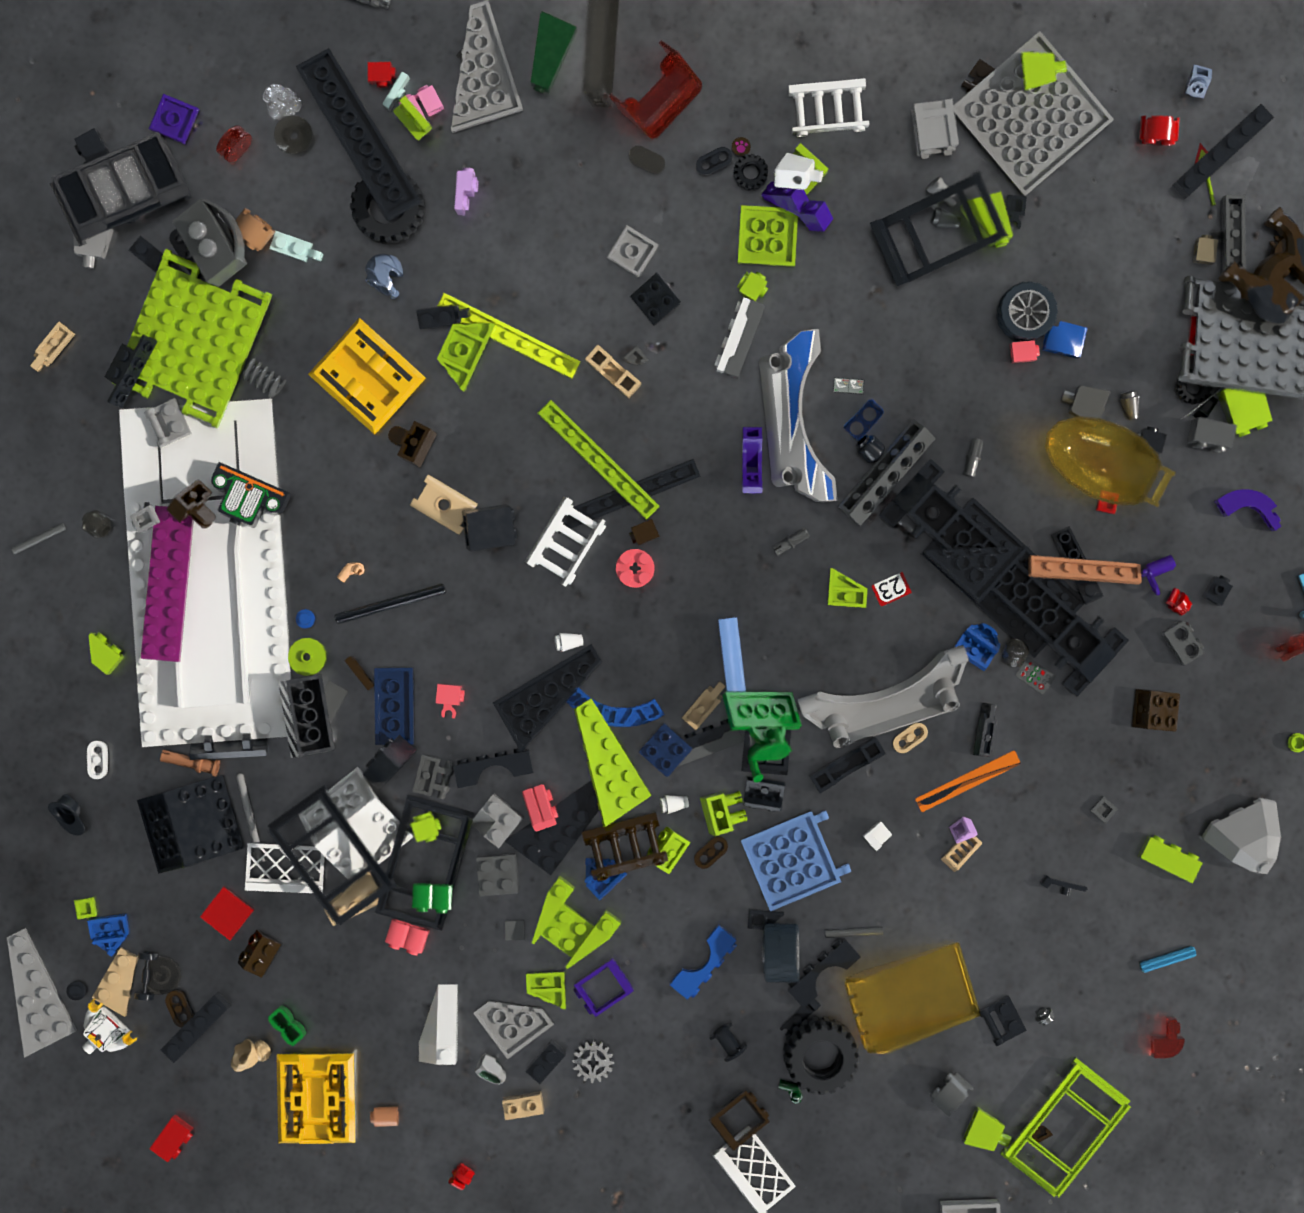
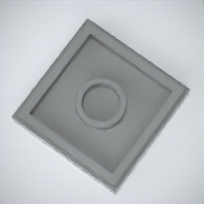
(632, 251)

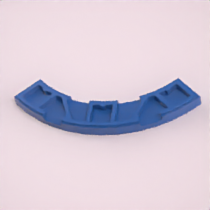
(621, 716)

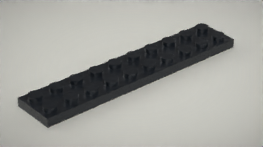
(358, 134)

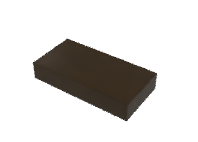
(359, 672)

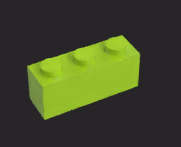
(1170, 858)

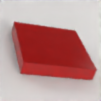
(227, 913)

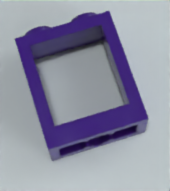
(618, 974)

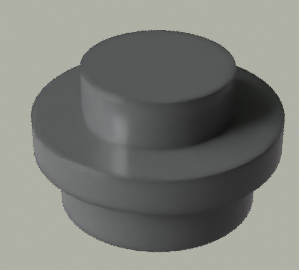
(1045, 1016)

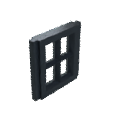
(768, 768)

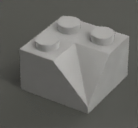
(496, 820)

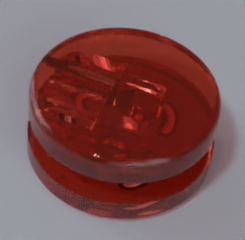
(233, 143)
(1293, 645)

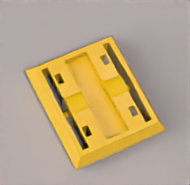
(366, 376)
(316, 1098)

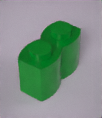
(432, 896)
(290, 1029)

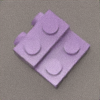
(465, 187)

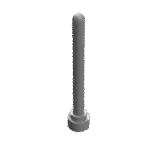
(258, 853)

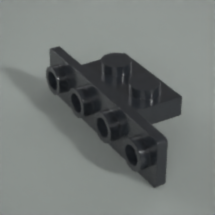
(127, 367)

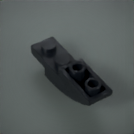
(1069, 548)

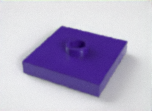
(174, 119)

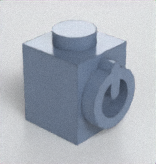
(1198, 81)

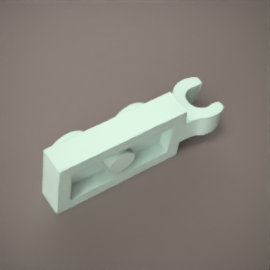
(294, 247)

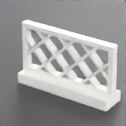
(279, 884)
(744, 1184)

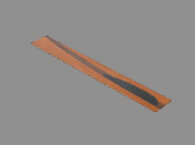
(968, 781)

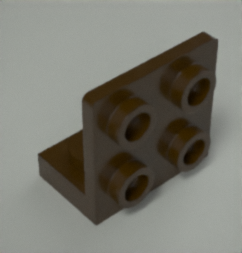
(1156, 710)

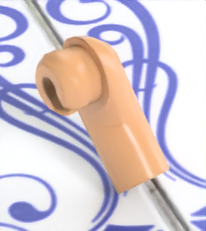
(350, 569)

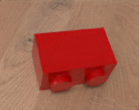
(171, 1139)

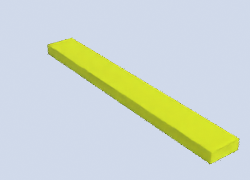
(518, 340)

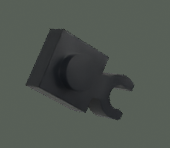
(1016, 206)

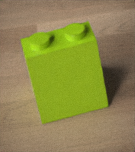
(984, 221)
(1244, 409)

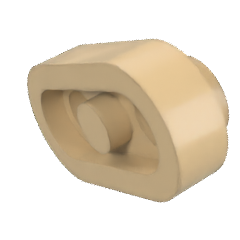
(910, 738)

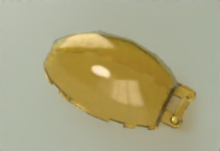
(1106, 461)

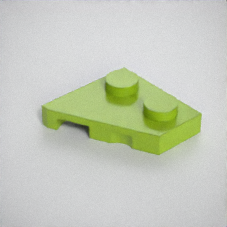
(845, 591)
(548, 987)

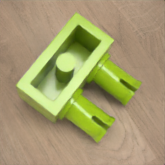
(717, 814)

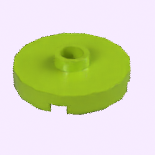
(317, 656)

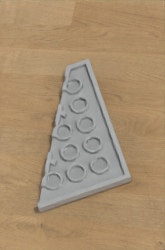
(485, 79)

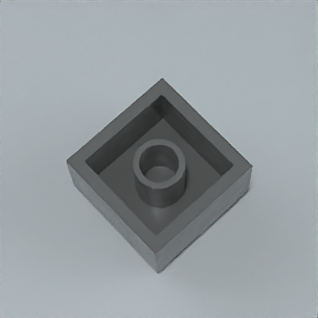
(1211, 434)
(497, 874)

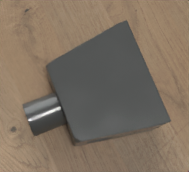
(1086, 401)

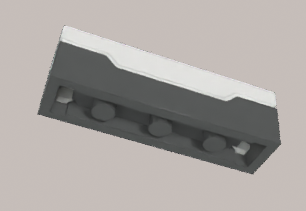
(740, 338)

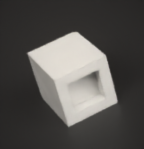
(877, 835)

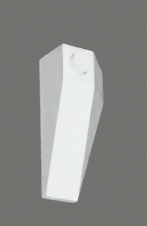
(439, 1033)

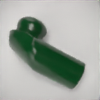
(793, 1090)

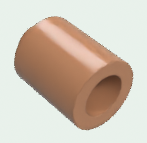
(384, 1116)

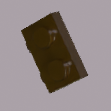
(258, 954)

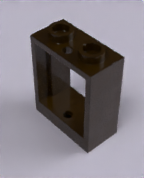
(725, 1134)

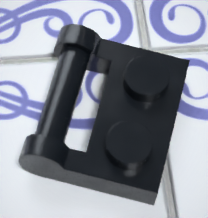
(1008, 1017)

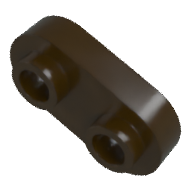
(711, 852)
(179, 1008)

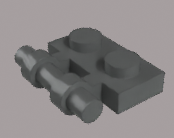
(427, 775)

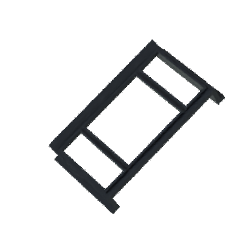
(889, 249)
(466, 816)
(372, 865)

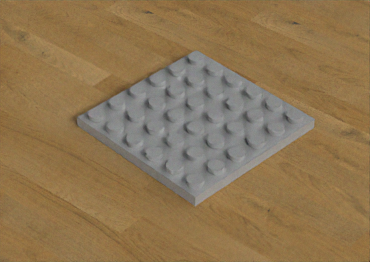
(1033, 128)

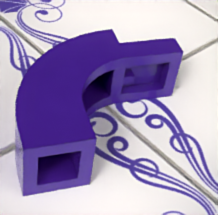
(752, 460)
(1252, 499)

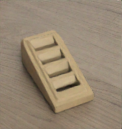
(950, 863)

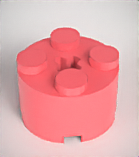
(627, 560)

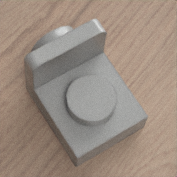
(144, 519)

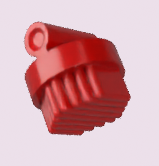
(1178, 602)
(461, 1176)

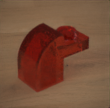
(1168, 1045)

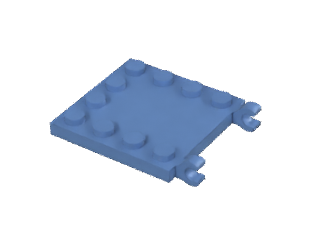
(792, 860)

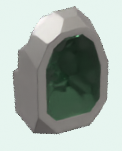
(490, 1070)

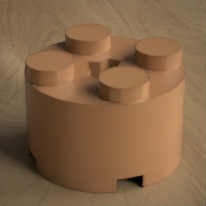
(254, 230)

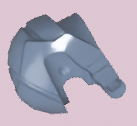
(378, 272)

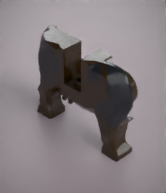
(1266, 288)

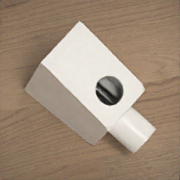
(796, 172)

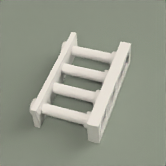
(836, 89)
(546, 541)

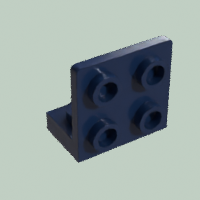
(665, 750)

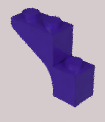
(812, 213)

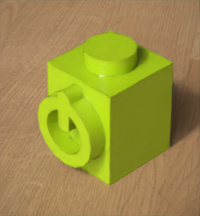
(753, 286)
(425, 827)

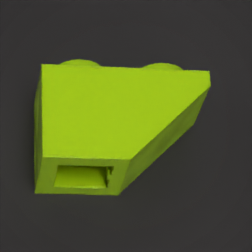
(103, 654)

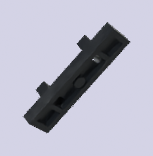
(228, 749)

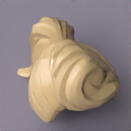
(248, 1054)

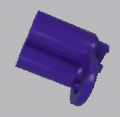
(1157, 568)

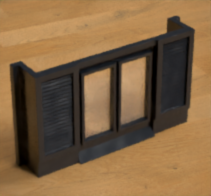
(119, 187)

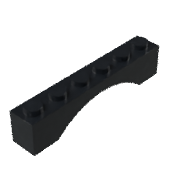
(1223, 151)

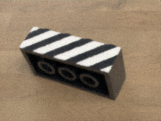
(306, 716)

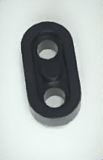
(713, 160)

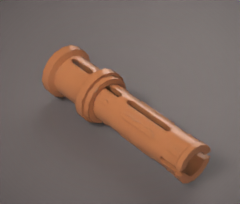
(203, 765)

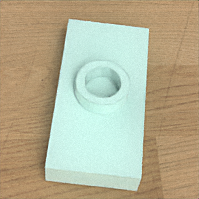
(396, 91)

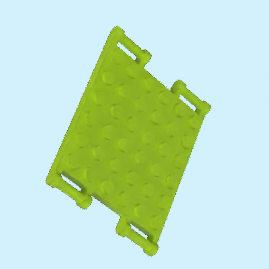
(199, 337)

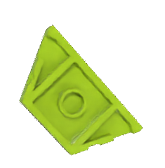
(463, 350)

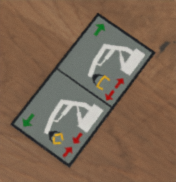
(848, 385)

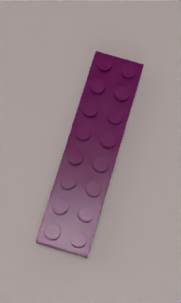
(167, 587)

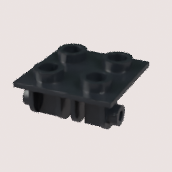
(655, 299)

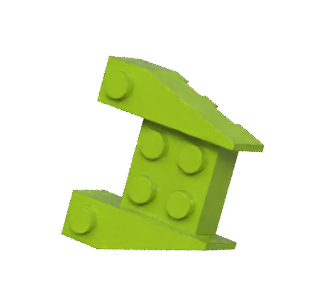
(568, 928)

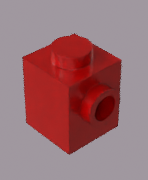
(381, 74)

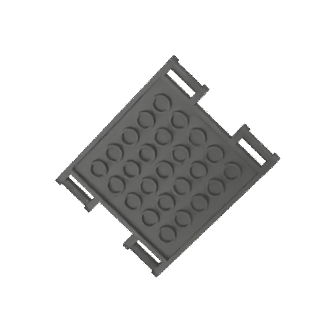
(1239, 347)

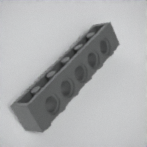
(887, 472)

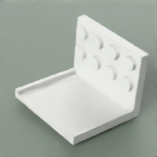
(365, 814)

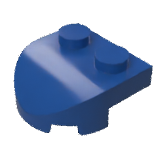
(980, 644)

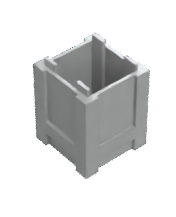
(934, 128)

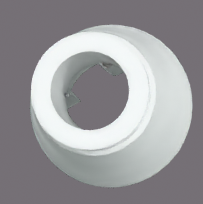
(568, 641)
(673, 803)

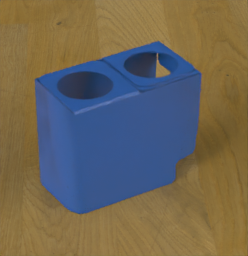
(1065, 340)
(859, 418)

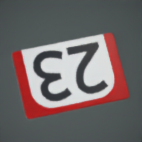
(891, 589)

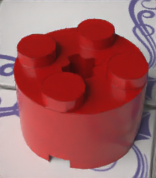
(1159, 129)

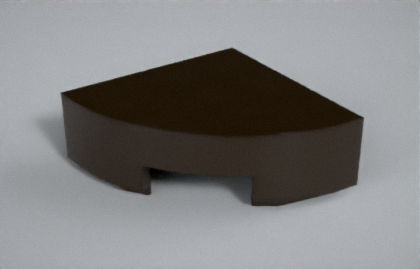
(1041, 1134)

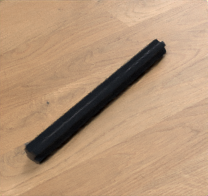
(390, 603)

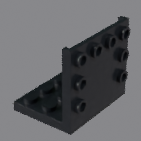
(190, 824)

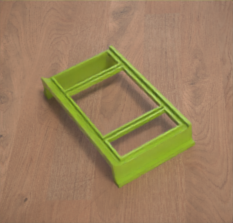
(1025, 1136)

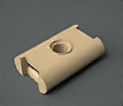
(429, 504)

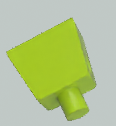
(1040, 69)
(985, 1131)

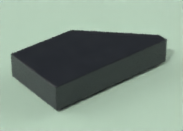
(759, 918)

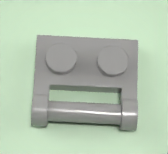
(173, 419)

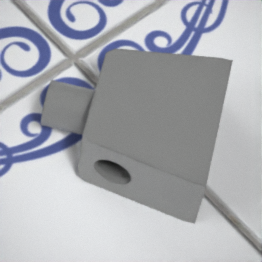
(95, 248)

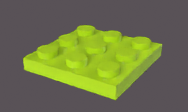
(767, 236)

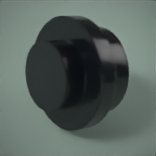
(76, 990)

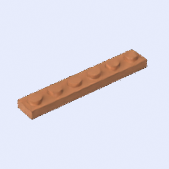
(1084, 570)

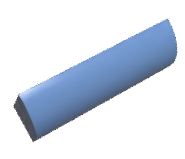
(732, 655)

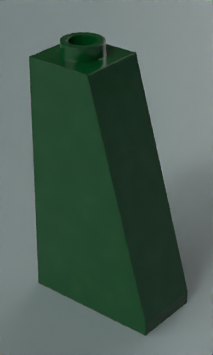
(551, 48)

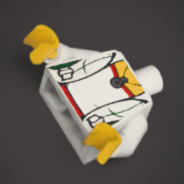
(104, 1030)

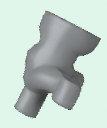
(938, 185)

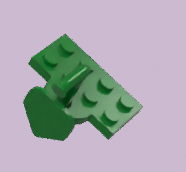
(767, 719)

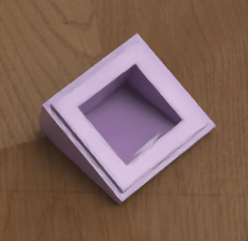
(963, 830)

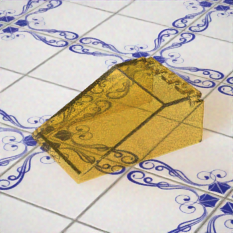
(912, 998)

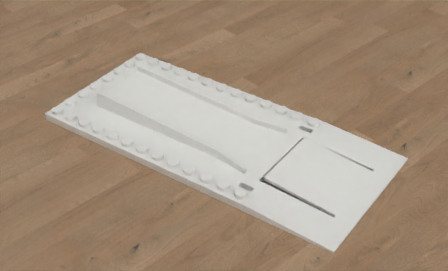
(236, 584)

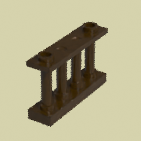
(612, 833)

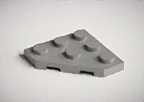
(512, 1024)

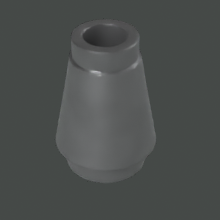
(1130, 403)

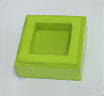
(85, 908)

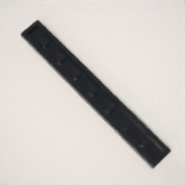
(651, 485)

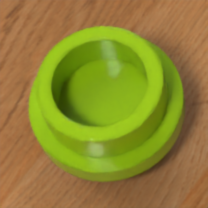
(1296, 742)

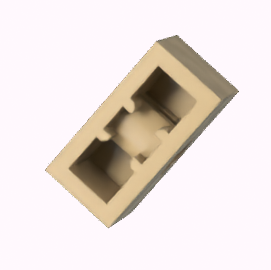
(523, 1105)

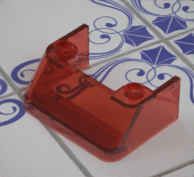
(665, 98)

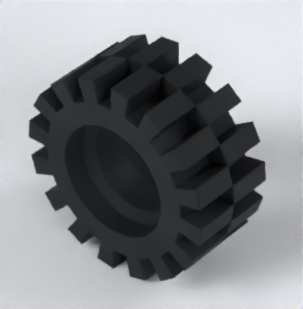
(750, 160)
(1189, 397)

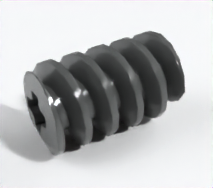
(263, 379)

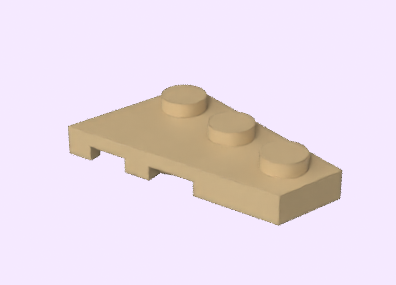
(354, 894)
(116, 984)

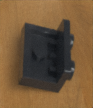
(764, 794)

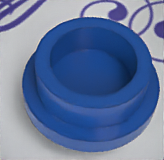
(305, 618)

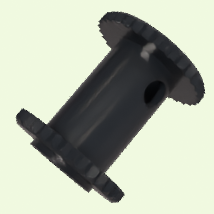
(728, 1042)

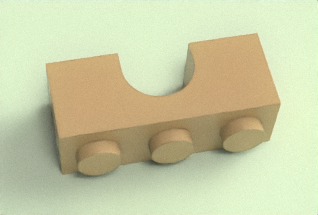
(613, 372)

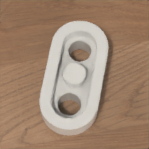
(95, 759)

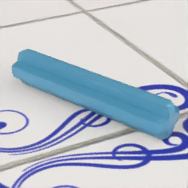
(1168, 959)

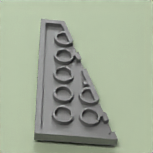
(39, 1005)

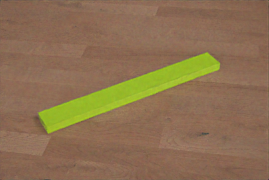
(598, 459)

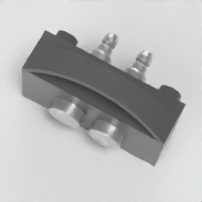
(212, 241)

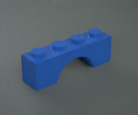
(688, 981)

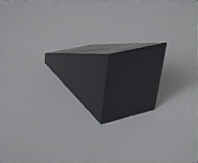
(1206, 408)

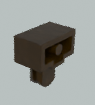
(413, 442)
(192, 503)

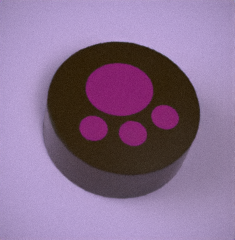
(741, 146)

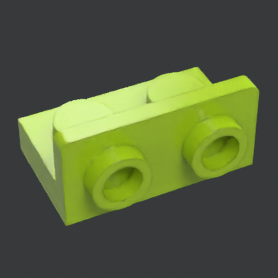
(412, 118)
(673, 845)

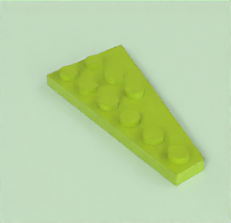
(611, 772)

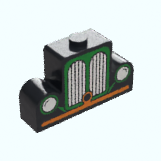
(246, 496)

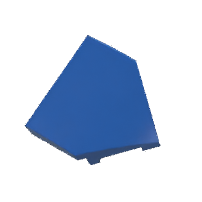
(601, 888)
(108, 931)

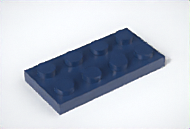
(393, 704)

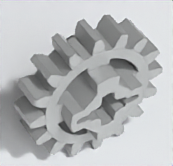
(602, 1061)

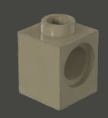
(1205, 250)

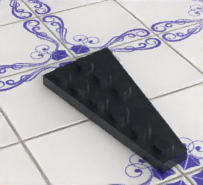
(537, 701)
(550, 845)

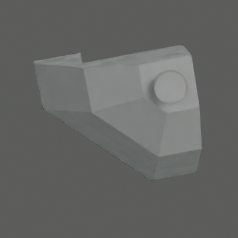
(1248, 836)

